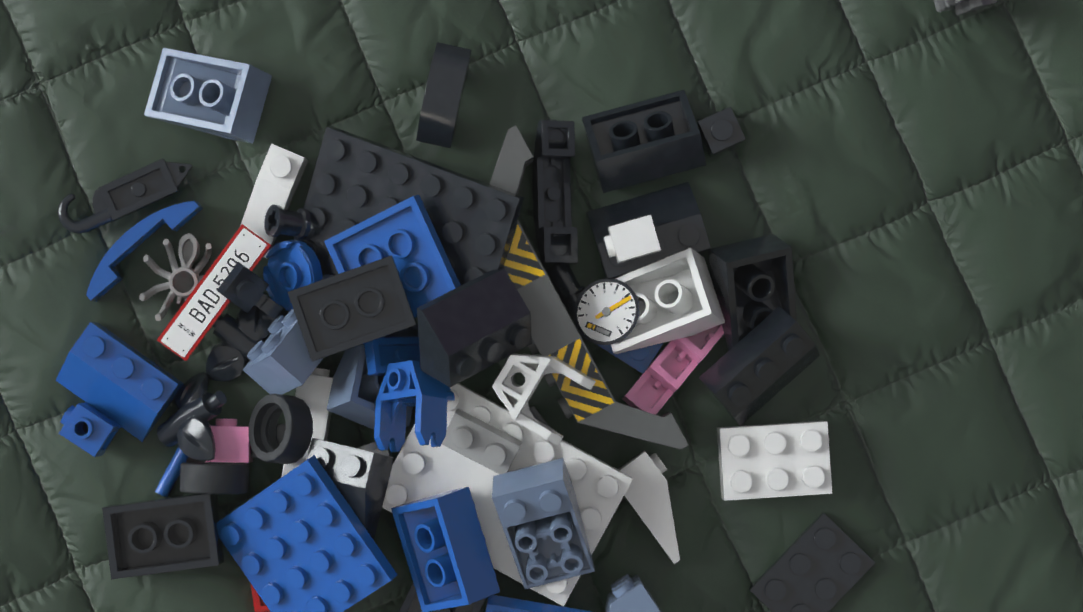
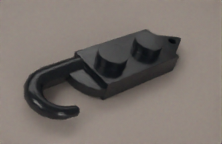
(127, 195)

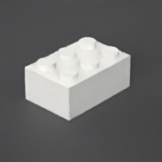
(774, 460)

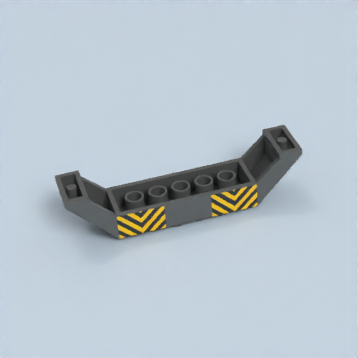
(555, 332)

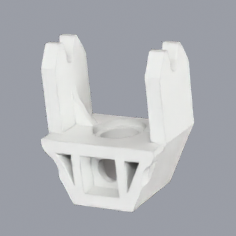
(517, 396)

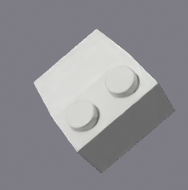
(673, 301)

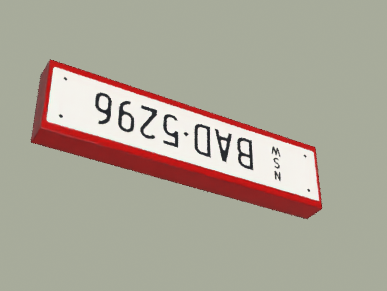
(205, 302)

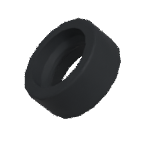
(297, 433)
(214, 478)

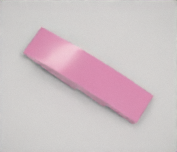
(671, 370)

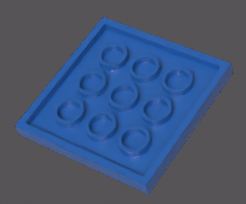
(304, 545)

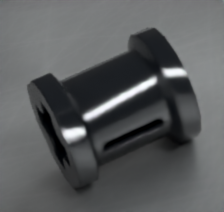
(287, 222)

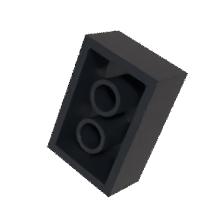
(162, 535)

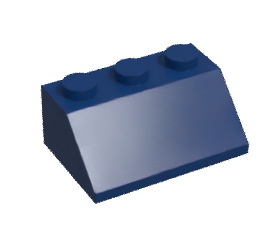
(118, 380)
(446, 550)

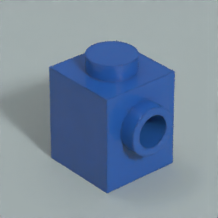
(100, 428)

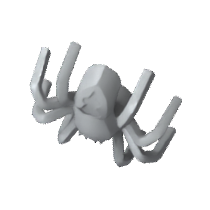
(183, 278)

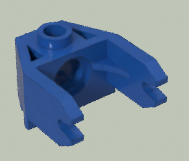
(410, 387)

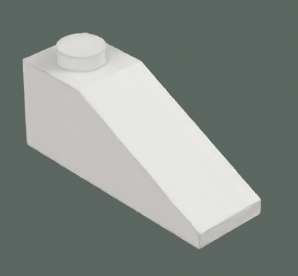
(275, 186)
(651, 499)

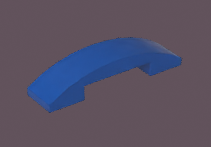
(106, 275)

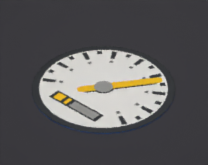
(606, 311)

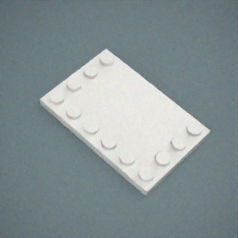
(434, 470)

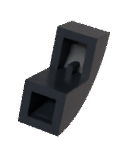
(443, 95)

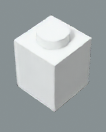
(632, 239)

